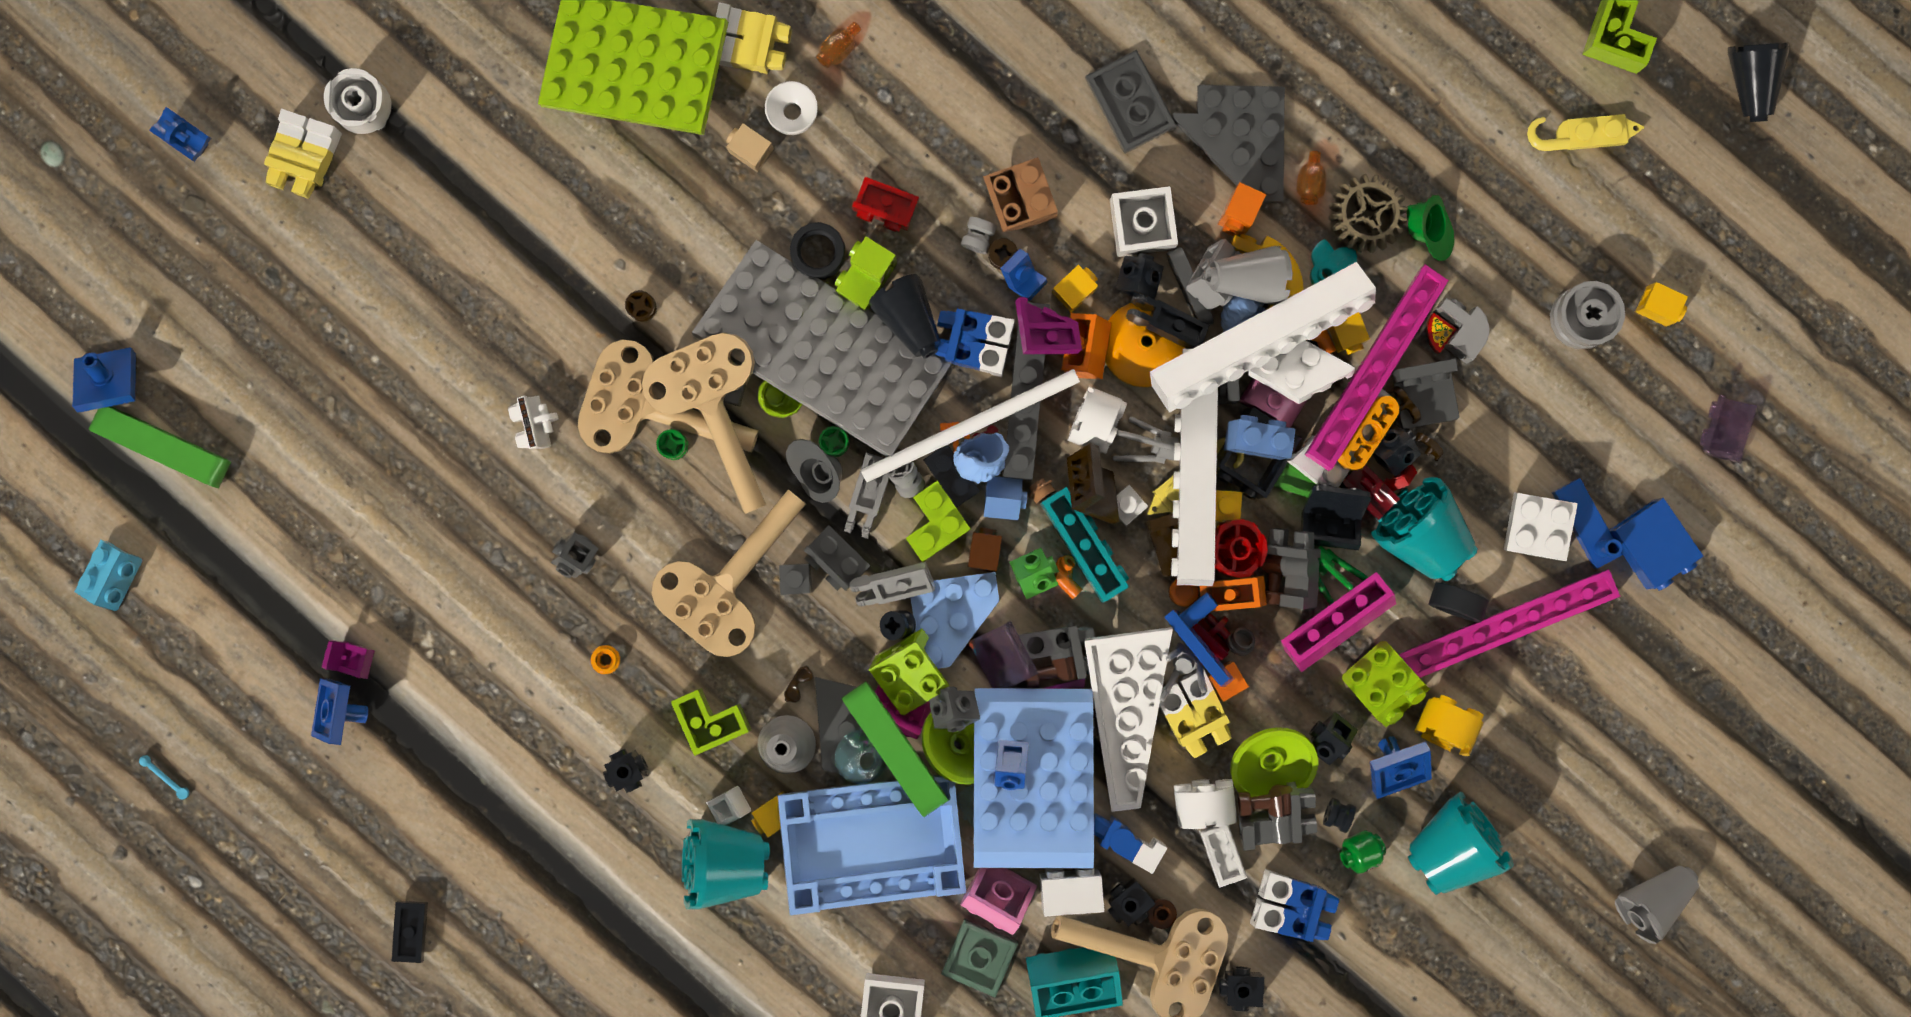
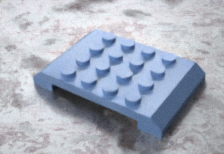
(1054, 814)
(868, 846)

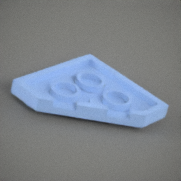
(954, 614)

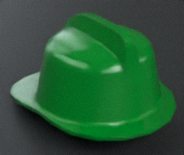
(1431, 225)

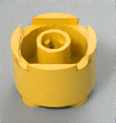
(1449, 725)

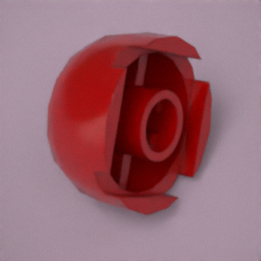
(1239, 548)

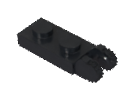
(1168, 322)

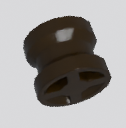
(998, 259)
(636, 302)

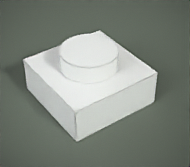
(1129, 505)

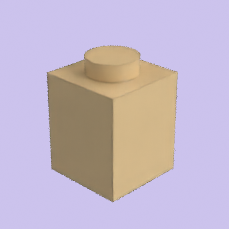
(749, 147)

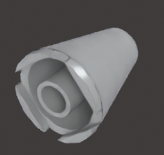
(1253, 275)
(795, 735)
(1657, 902)

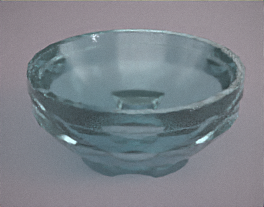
(848, 758)

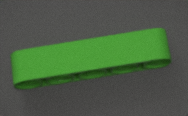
(160, 446)
(895, 749)

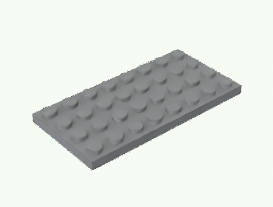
(823, 349)

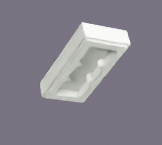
(1223, 855)

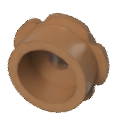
(1041, 490)

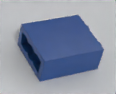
(1656, 544)

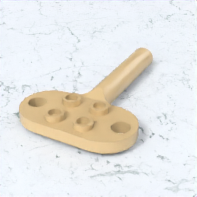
(700, 379)
(618, 403)
(707, 603)
(1183, 964)

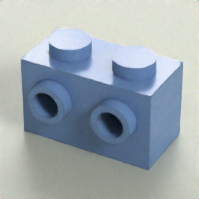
(1259, 439)

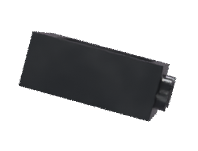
(1269, 477)

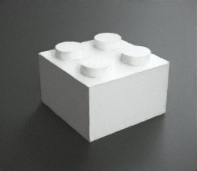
(1143, 221)
(1540, 526)
(1071, 891)
(892, 996)

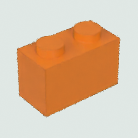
(1241, 210)
(1094, 340)
(1237, 593)

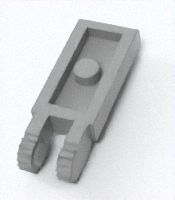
(867, 497)
(893, 585)

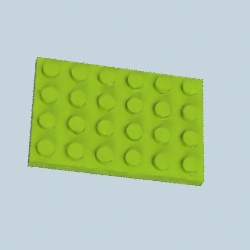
(633, 63)

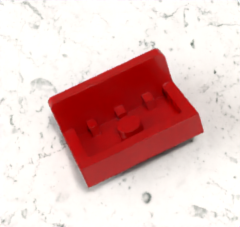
(885, 204)

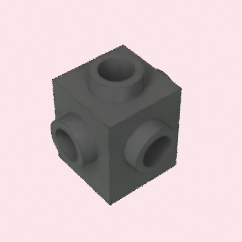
(582, 551)
(954, 709)

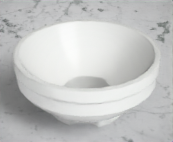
(784, 95)

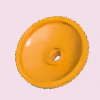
(1128, 357)

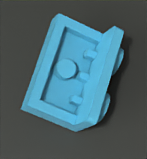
(108, 576)

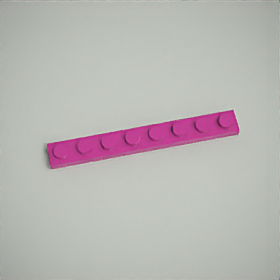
(1376, 367)
(1511, 624)

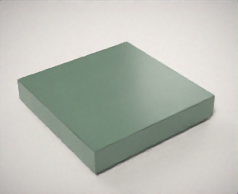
(979, 957)

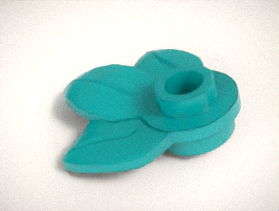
(1329, 261)

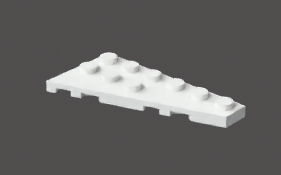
(1126, 691)

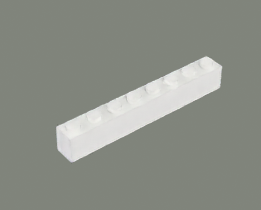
(1263, 337)
(1196, 491)

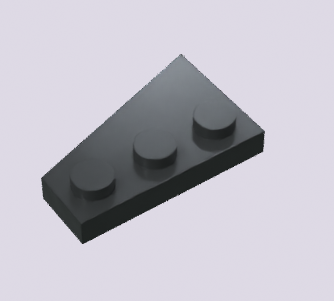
(833, 719)

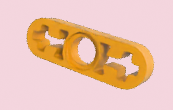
(1380, 428)

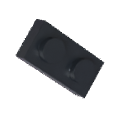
(944, 470)
(409, 931)

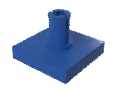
(104, 379)
(333, 711)
(1399, 768)

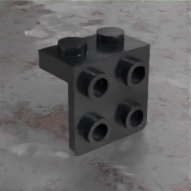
(1335, 516)

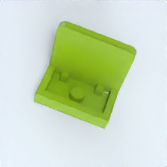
(1385, 683)

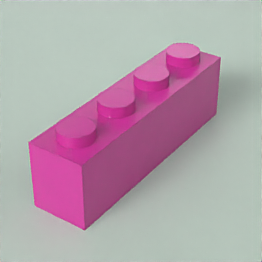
(1339, 621)

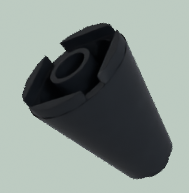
(1758, 77)
(908, 315)

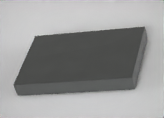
(1130, 101)

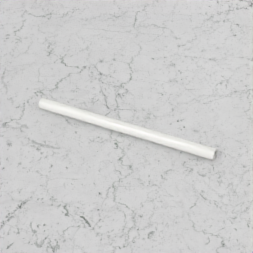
(970, 425)

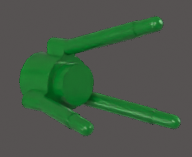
(1326, 564)

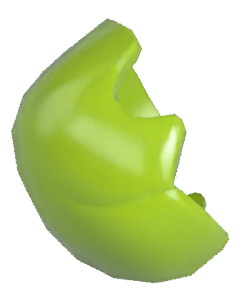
(776, 402)

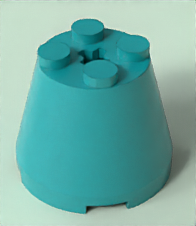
(1427, 530)
(1458, 848)
(722, 864)

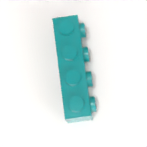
(1085, 546)

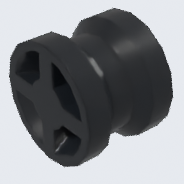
(904, 622)
(1339, 815)

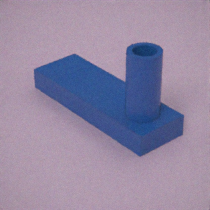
(1589, 525)
(1183, 624)

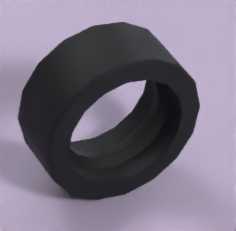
(814, 229)
(1458, 602)

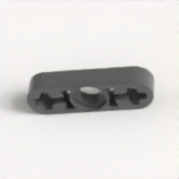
(1183, 274)

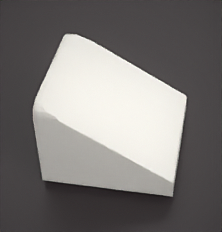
(729, 806)

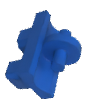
(180, 134)

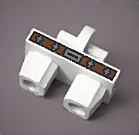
(535, 422)

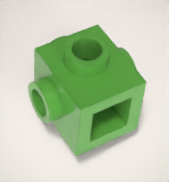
(1034, 573)

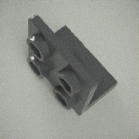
(1431, 391)

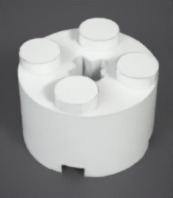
(346, 90)
(1097, 419)
(1205, 804)

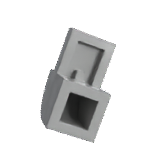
(1471, 329)

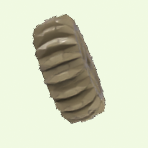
(1373, 224)

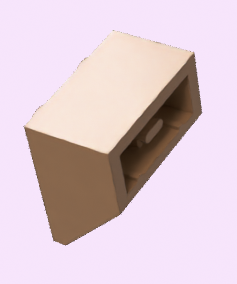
(1021, 196)

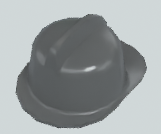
(815, 470)

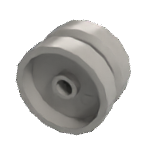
(1604, 310)

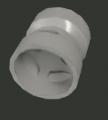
(978, 235)
(907, 480)

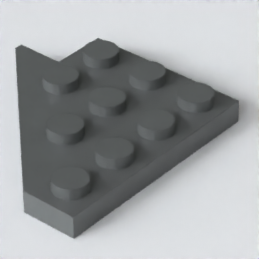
(1241, 134)

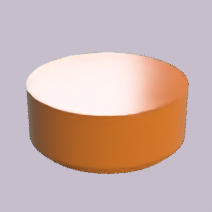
(1183, 594)

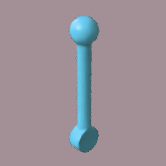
(181, 793)

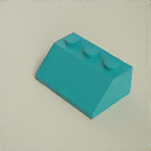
(1073, 982)

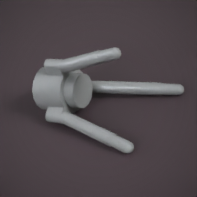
(1161, 446)
(1184, 663)

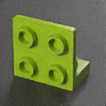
(908, 673)

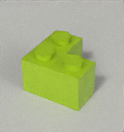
(1614, 41)
(868, 272)
(944, 522)
(705, 729)

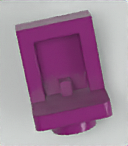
(348, 658)

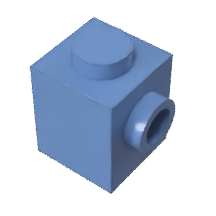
(1004, 498)

